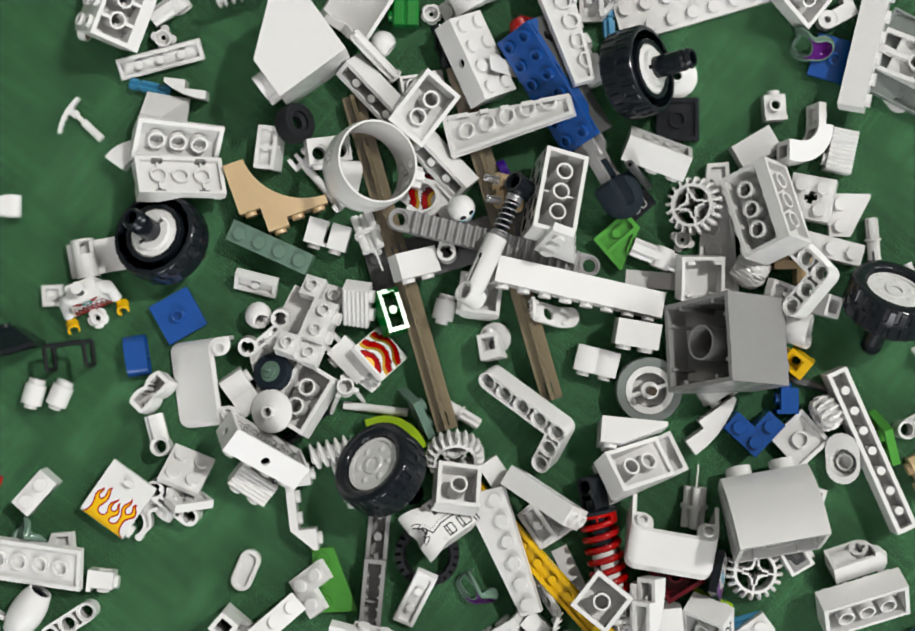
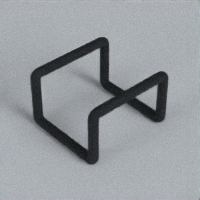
(68, 343)

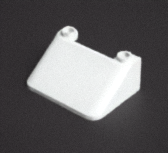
(198, 381)

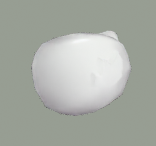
(799, 330)

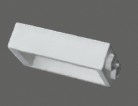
(544, 498)

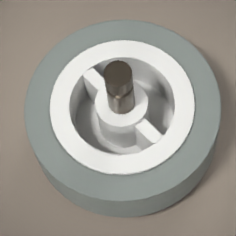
(643, 390)

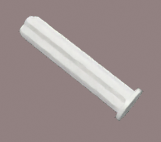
(374, 56)

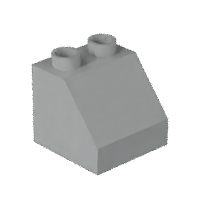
(726, 343)

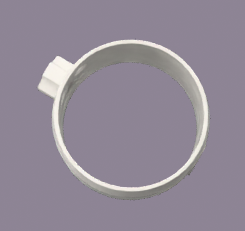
(409, 174)

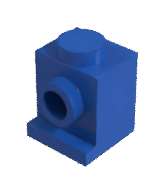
(786, 400)

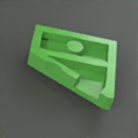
(886, 436)

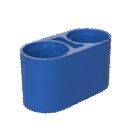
(137, 355)

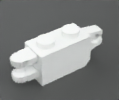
(342, 356)

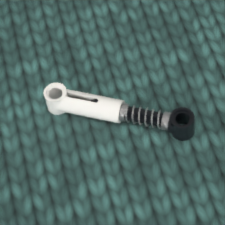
(472, 290)

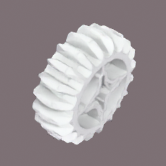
(700, 222)
(454, 449)
(752, 580)

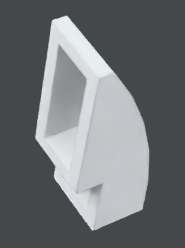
(710, 425)
(649, 604)

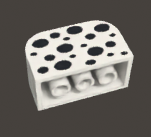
(558, 192)

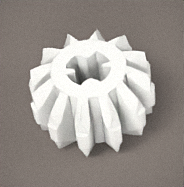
(825, 412)

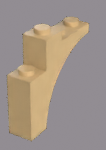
(276, 208)

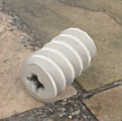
(327, 452)

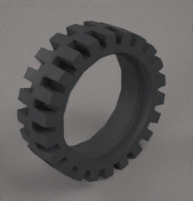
(408, 572)

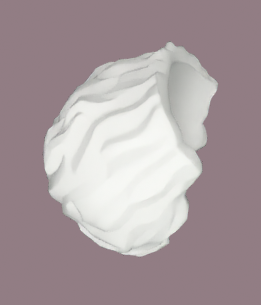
(749, 273)

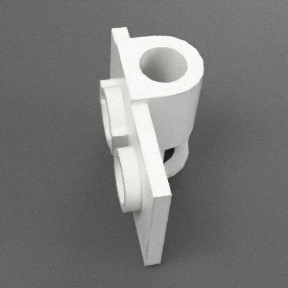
(93, 257)

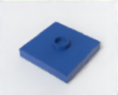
(834, 66)
(178, 315)

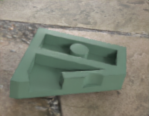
(417, 410)

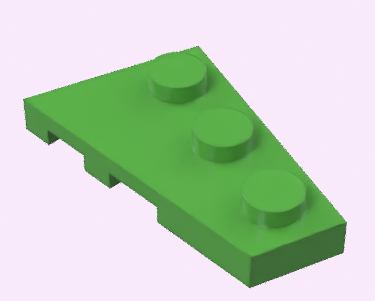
(336, 590)

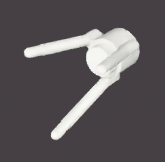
(345, 389)

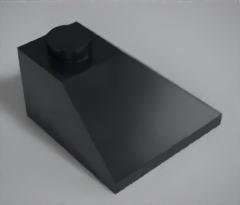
(17, 339)

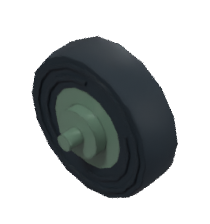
(272, 372)

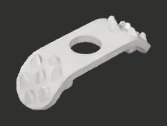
(560, 316)
(554, 608)

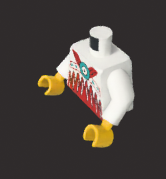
(88, 295)

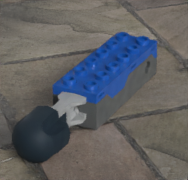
(542, 74)

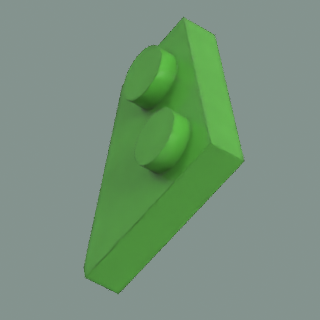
(617, 240)

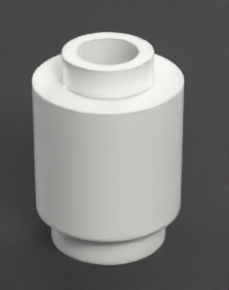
(444, 309)
(33, 393)
(60, 394)

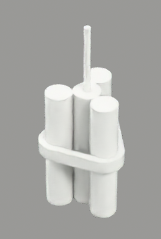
(368, 234)
(693, 505)

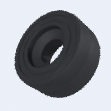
(286, 128)

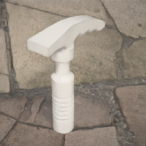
(70, 110)

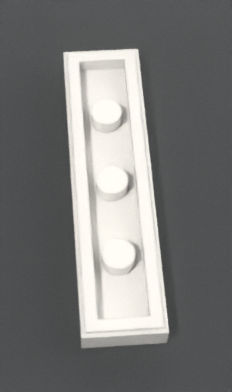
(160, 59)

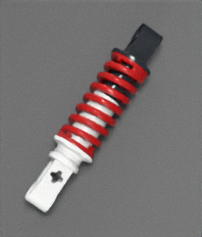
(606, 550)

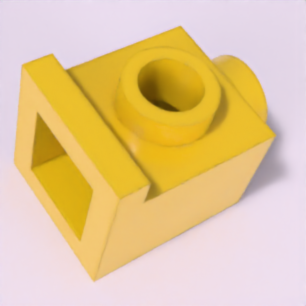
(801, 368)

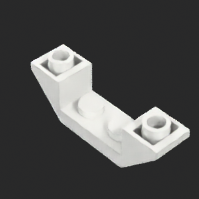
(311, 534)

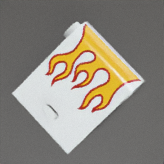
(118, 499)

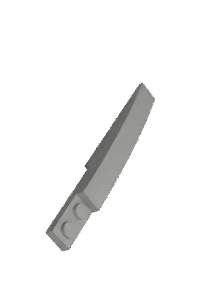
(375, 570)

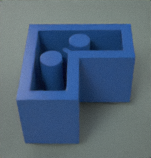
(753, 435)

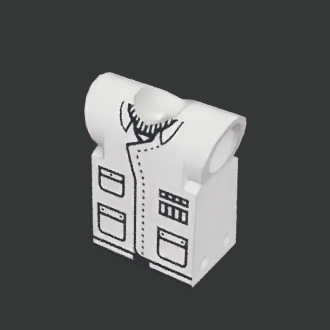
(435, 529)

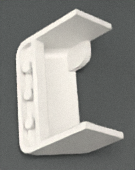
(668, 550)

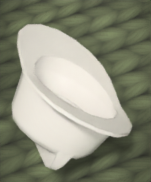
(842, 458)

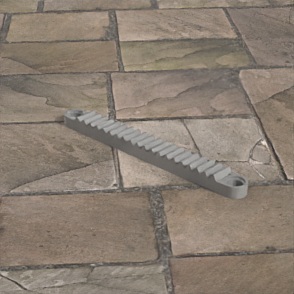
(471, 237)

